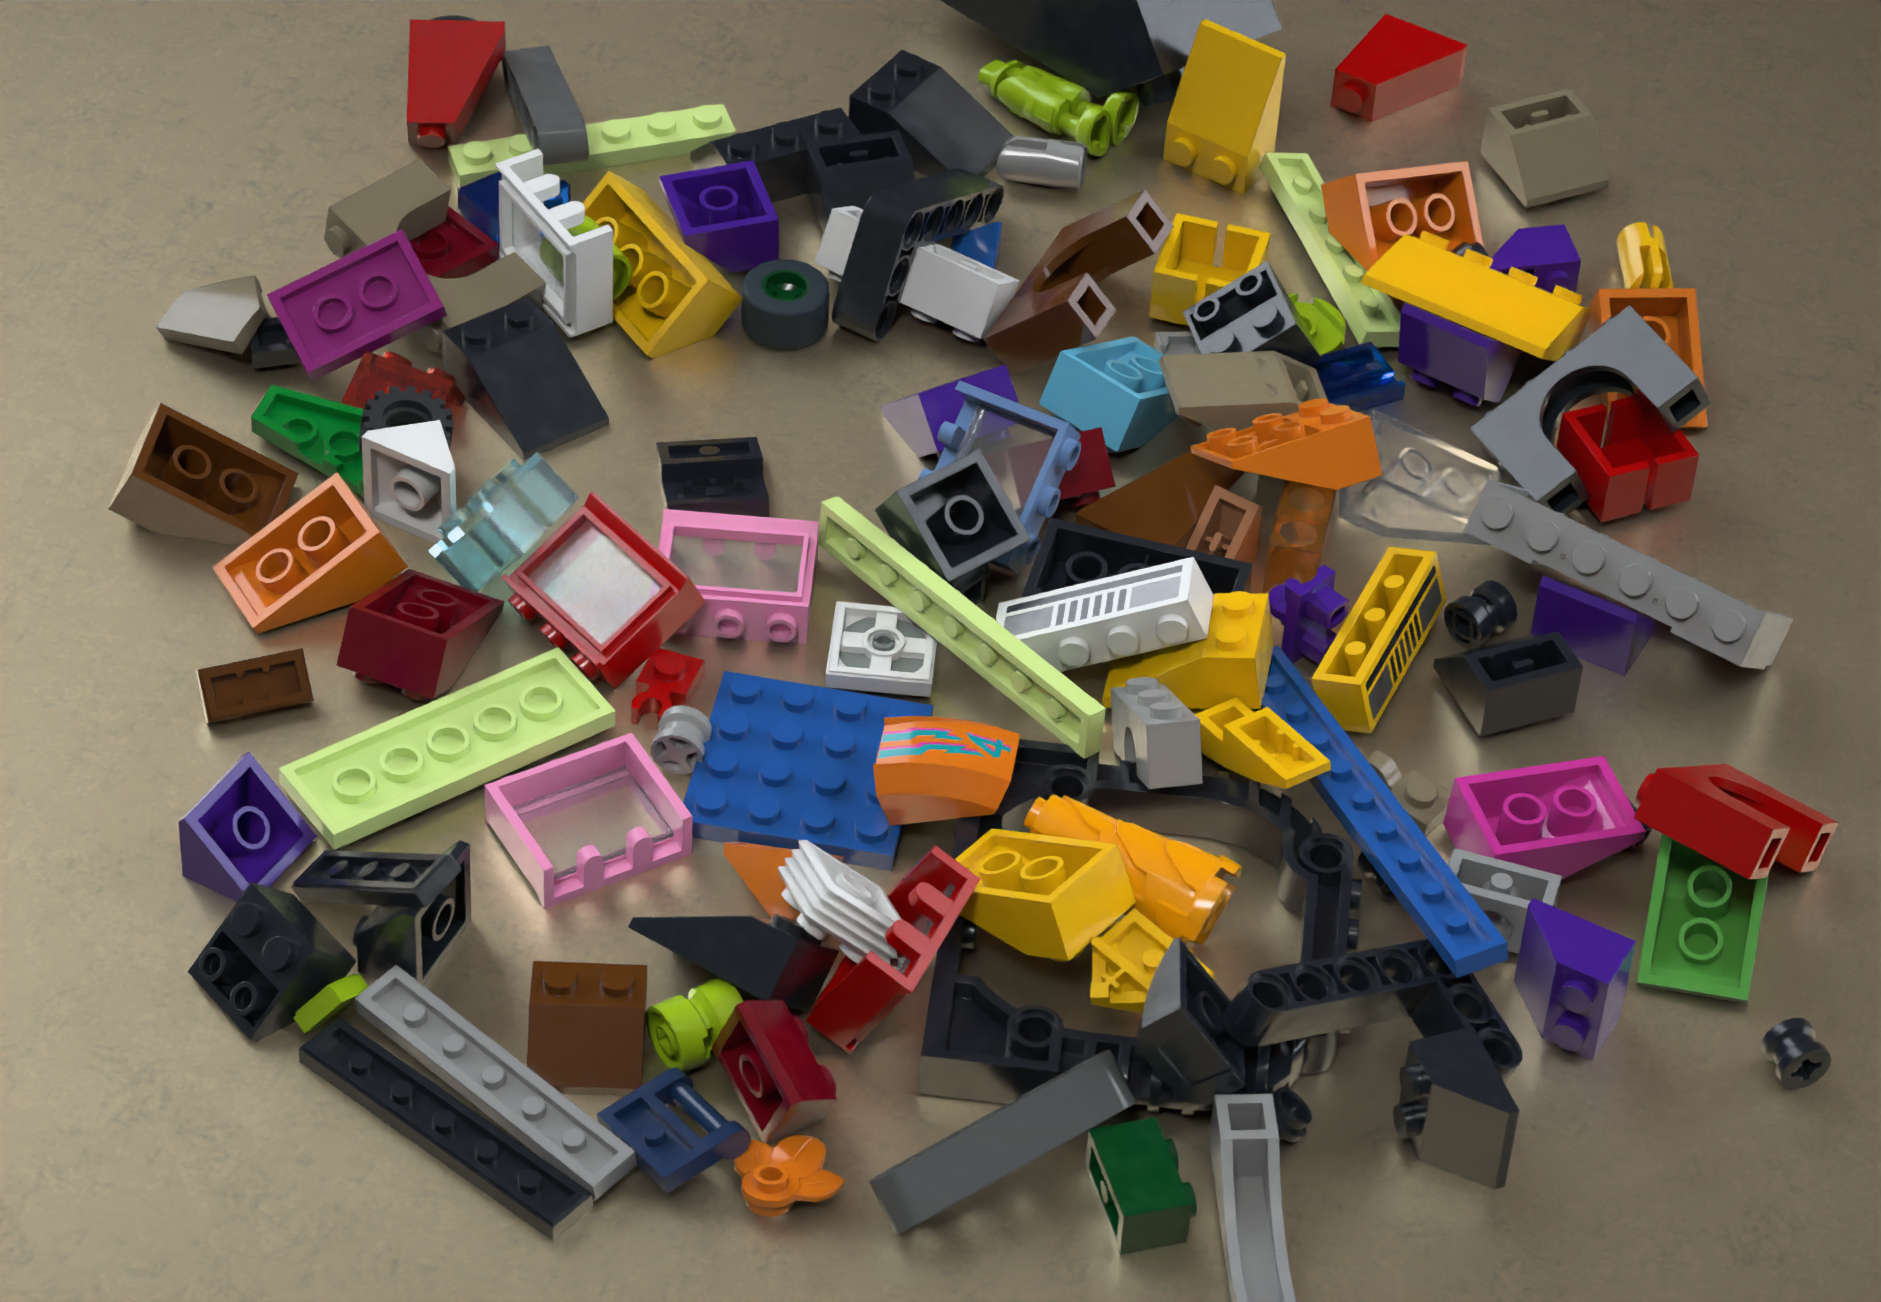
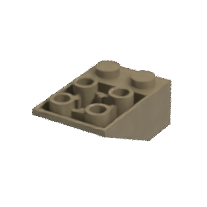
(1237, 386)

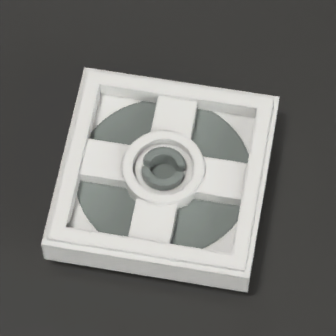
(879, 651)

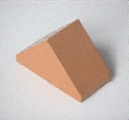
(1228, 527)

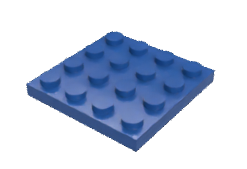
(796, 768)

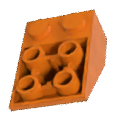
(1313, 446)

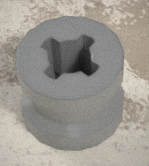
(681, 739)

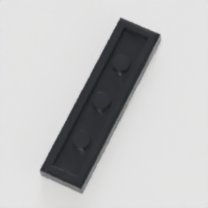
(376, 878)

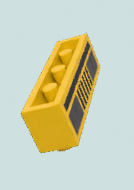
(1380, 637)

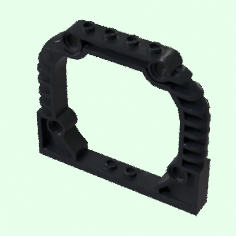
(998, 1052)

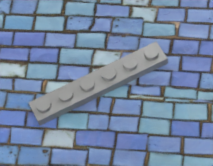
(495, 1081)

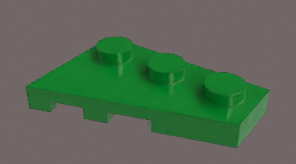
(313, 431)

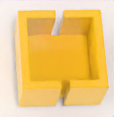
(1187, 268)

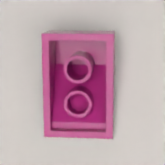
(1544, 815)

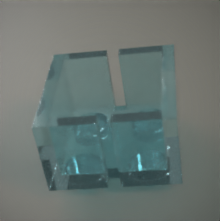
(501, 521)

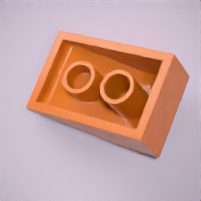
(1671, 315)
(310, 559)

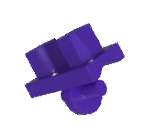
(1308, 614)

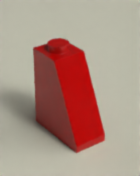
(1396, 69)
(448, 75)

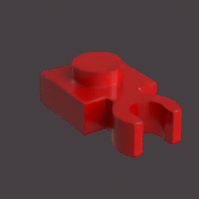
(665, 682)

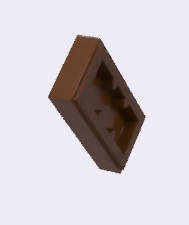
(254, 685)

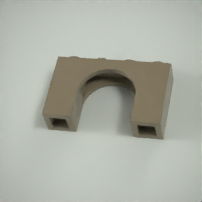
(416, 203)

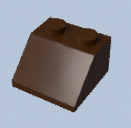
(588, 1026)

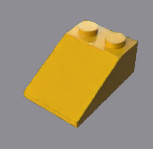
(1226, 108)
(1213, 669)
(1045, 891)

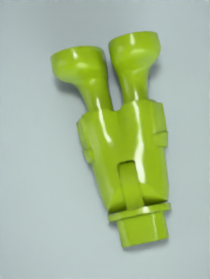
(1061, 104)

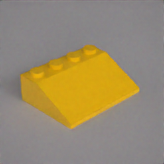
(1479, 296)

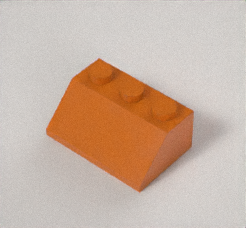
(1379, 207)

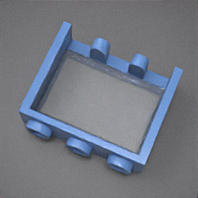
(1024, 452)

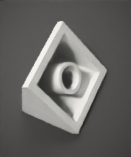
(409, 477)

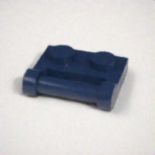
(662, 1141)

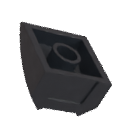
(1185, 1032)

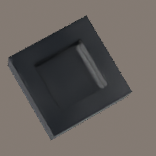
(271, 345)

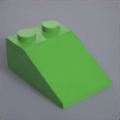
(1700, 926)

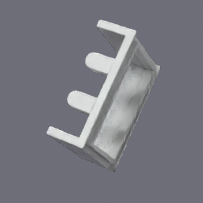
(574, 268)

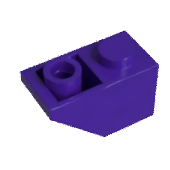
(1543, 253)

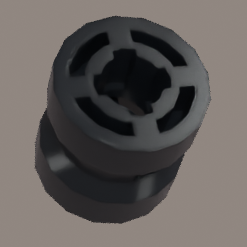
(1476, 617)

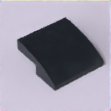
(713, 476)

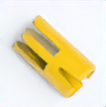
(1643, 258)

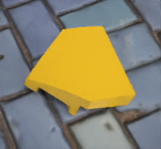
(1127, 961)

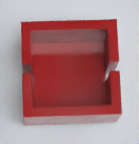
(1637, 460)

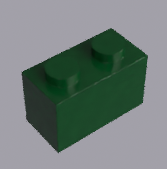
(1139, 1185)

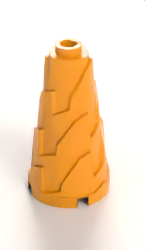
(1171, 880)

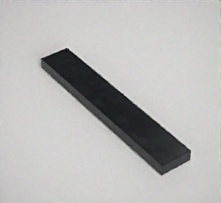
(446, 1128)

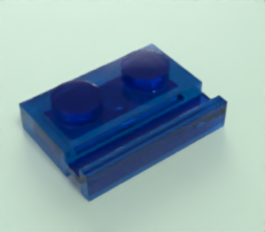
(1358, 378)

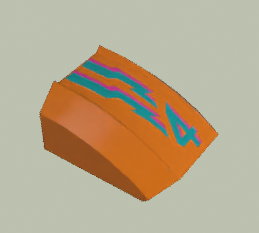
(942, 768)

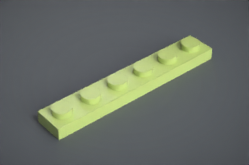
(609, 143)
(1299, 192)

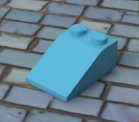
(1111, 388)

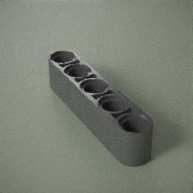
(545, 105)
(1002, 1141)

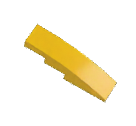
(1258, 745)

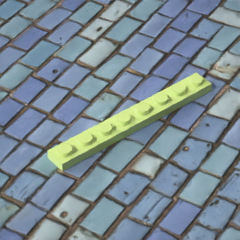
(962, 627)

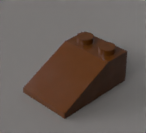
(199, 482)

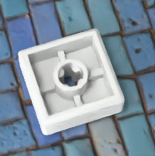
(838, 902)

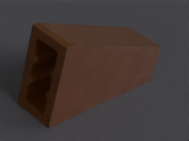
(1166, 500)

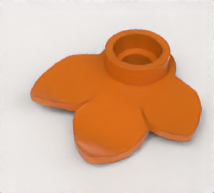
(785, 1174)

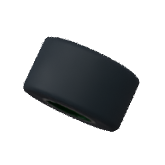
(785, 304)

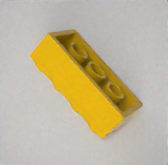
(672, 288)

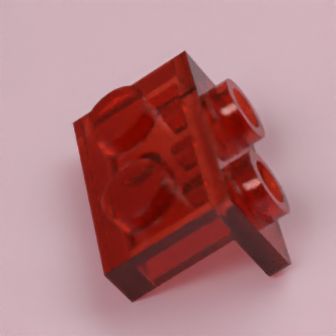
(391, 370)

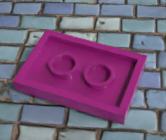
(356, 305)

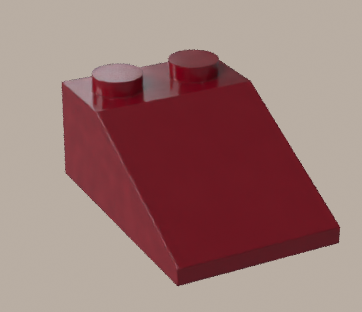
(416, 633)

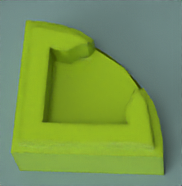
(329, 1002)

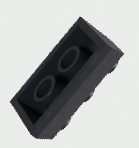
(777, 150)

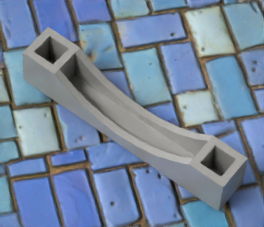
(1250, 1197)

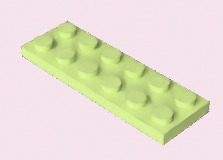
(446, 747)

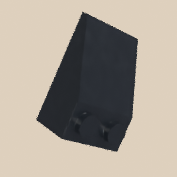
(933, 114)
(522, 378)
(756, 954)

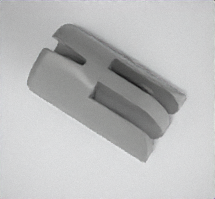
(1043, 162)

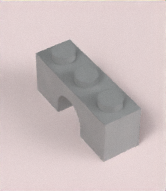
(1156, 734)

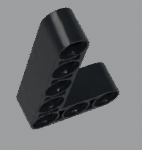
(891, 230)
(1368, 990)

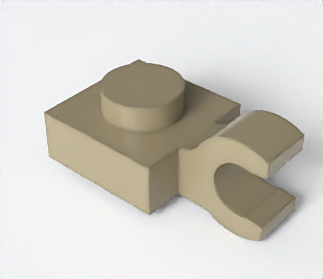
(1418, 794)

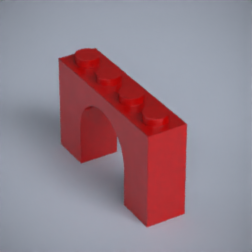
(1733, 819)

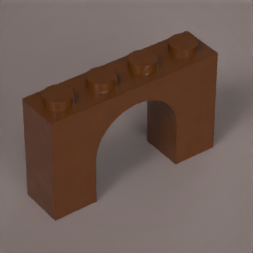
(1060, 299)

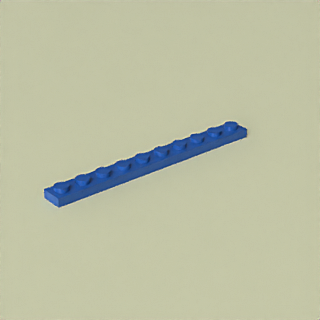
(1385, 830)

